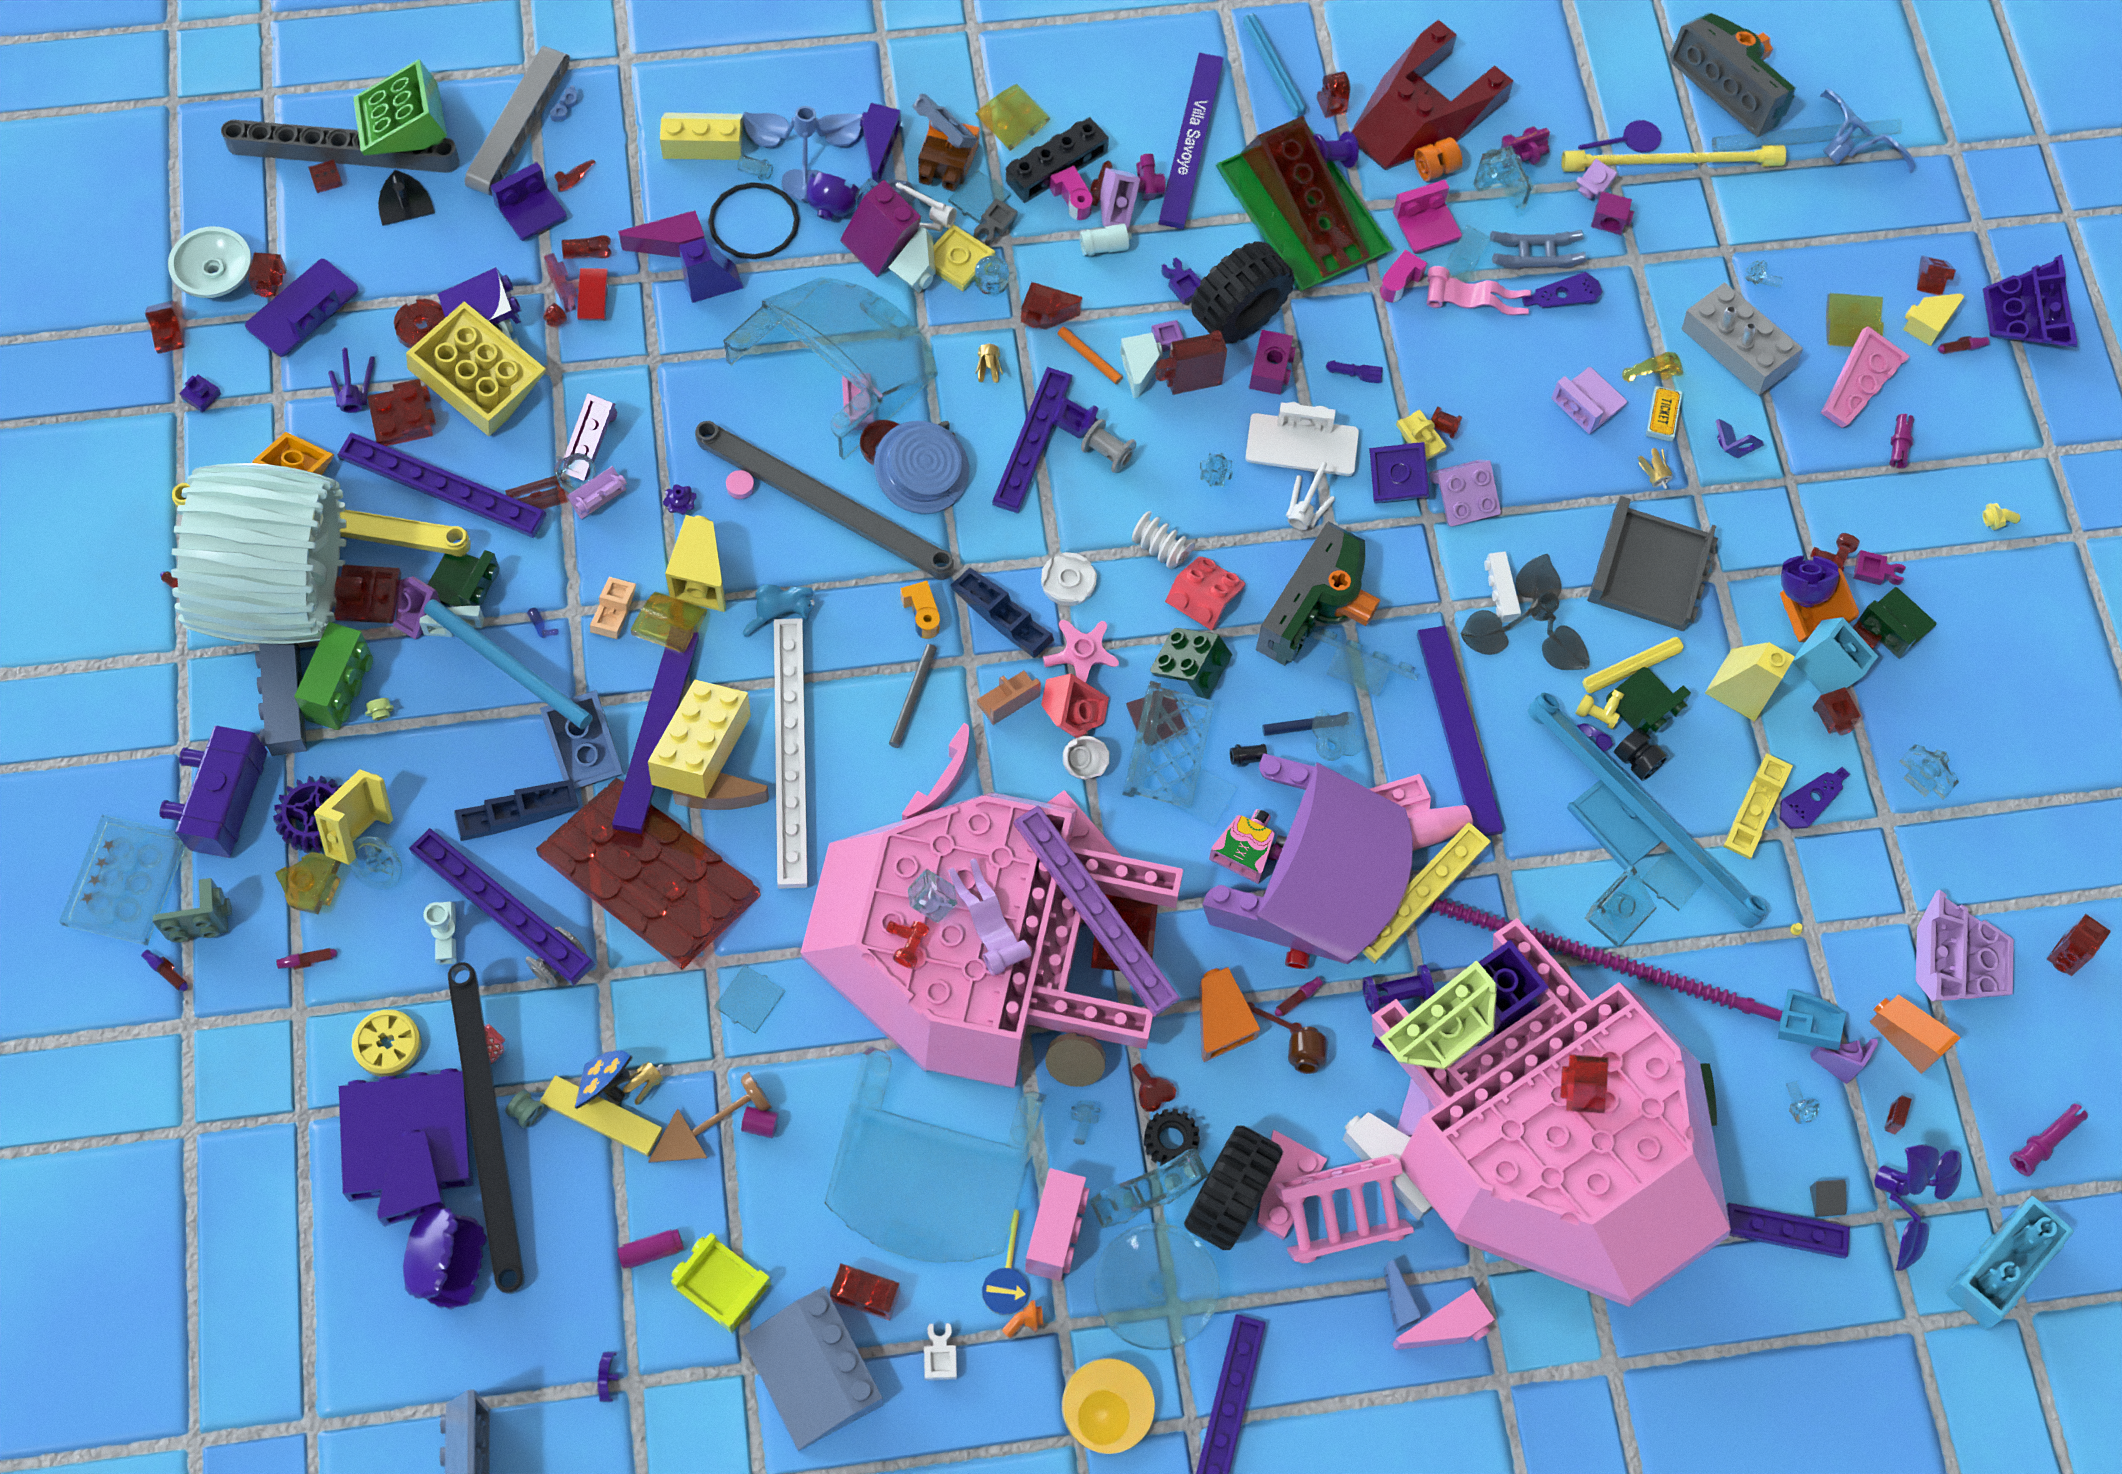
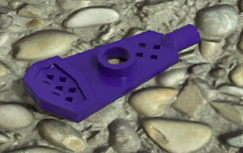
(1578, 288)
(1806, 806)

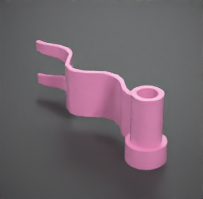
(1469, 295)

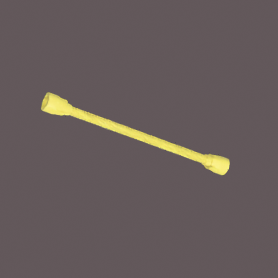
(1769, 156)

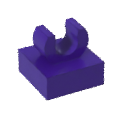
(199, 392)

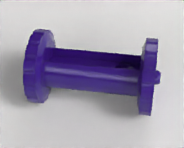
(1398, 989)

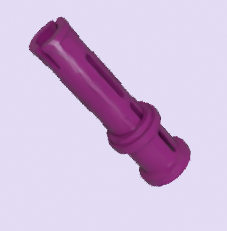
(2040, 1147)

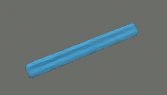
(1274, 65)

